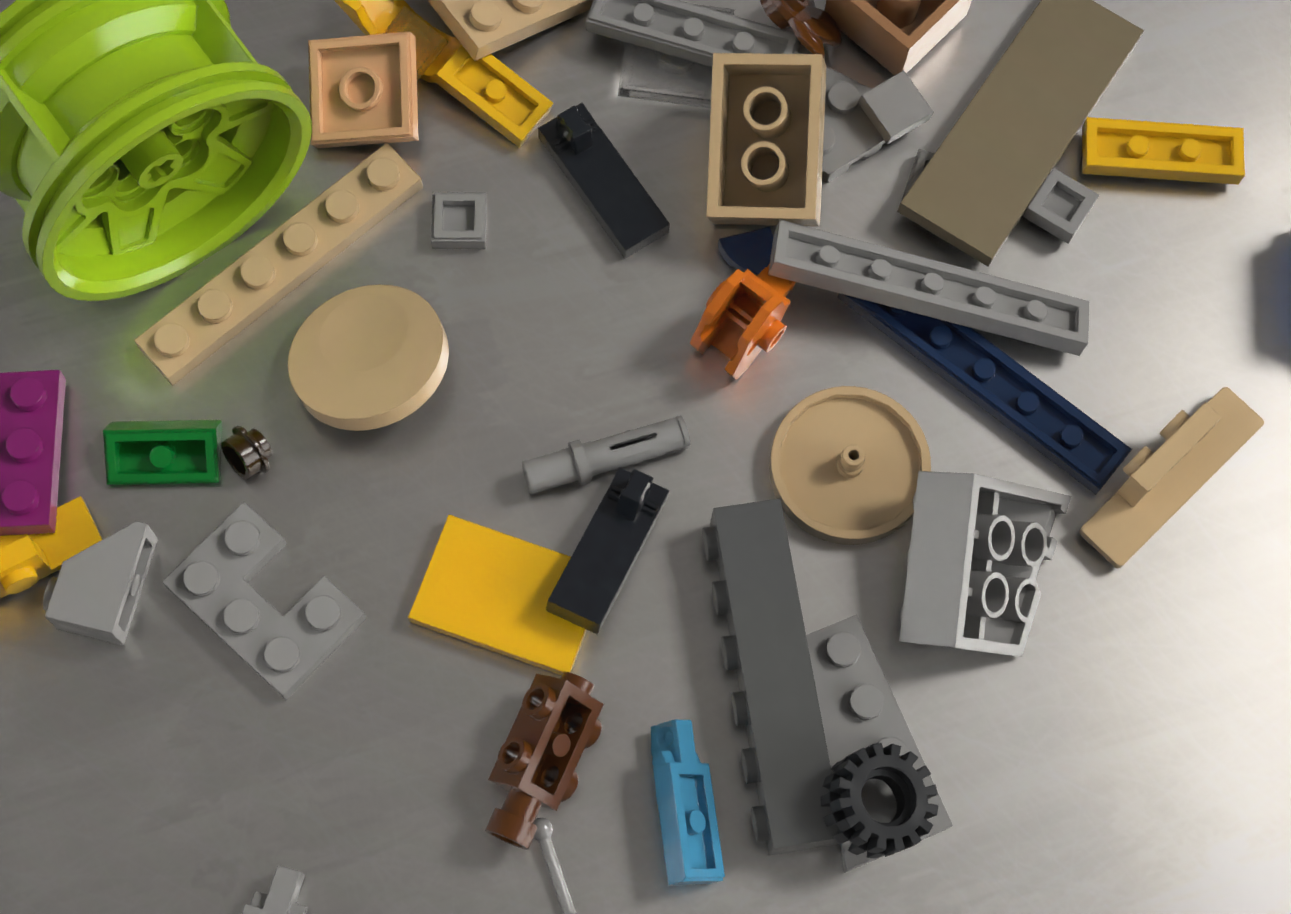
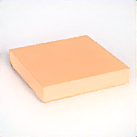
(363, 90)

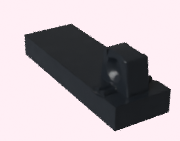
(603, 180)
(608, 550)

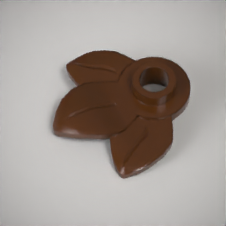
(809, 24)

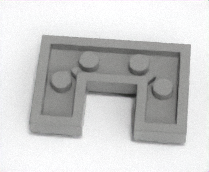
(275, 646)

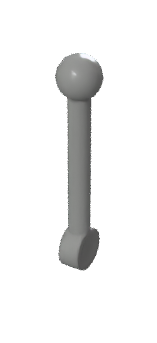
(543, 835)

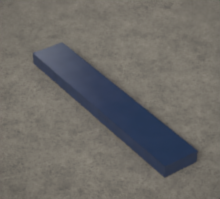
(1003, 391)

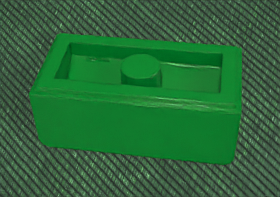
(163, 452)

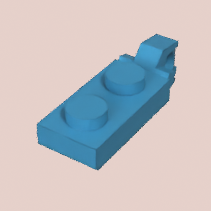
(685, 806)

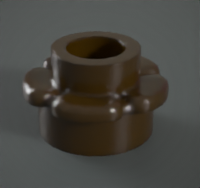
(247, 452)

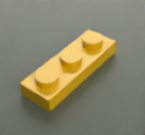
(1163, 150)

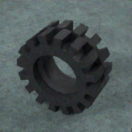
(909, 791)

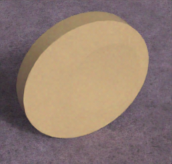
(368, 357)
(848, 464)

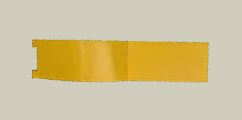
(481, 85)

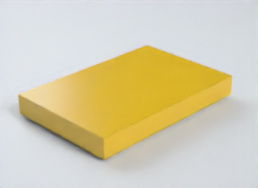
(496, 596)

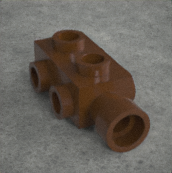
(542, 753)

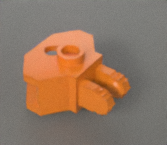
(744, 318)

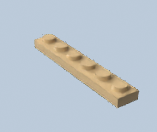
(278, 264)

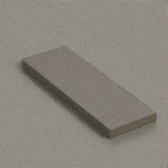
(1019, 125)

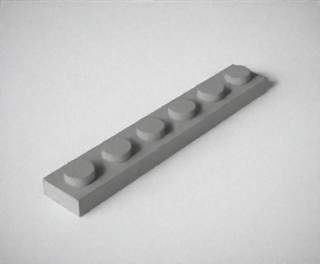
(929, 287)

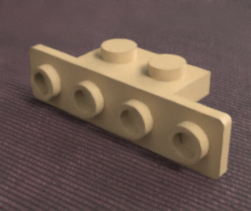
(1171, 475)

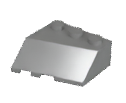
(976, 561)

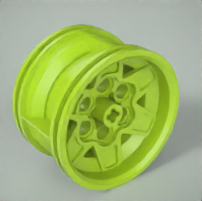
(138, 138)

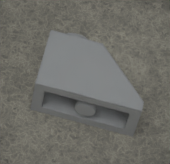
(102, 585)

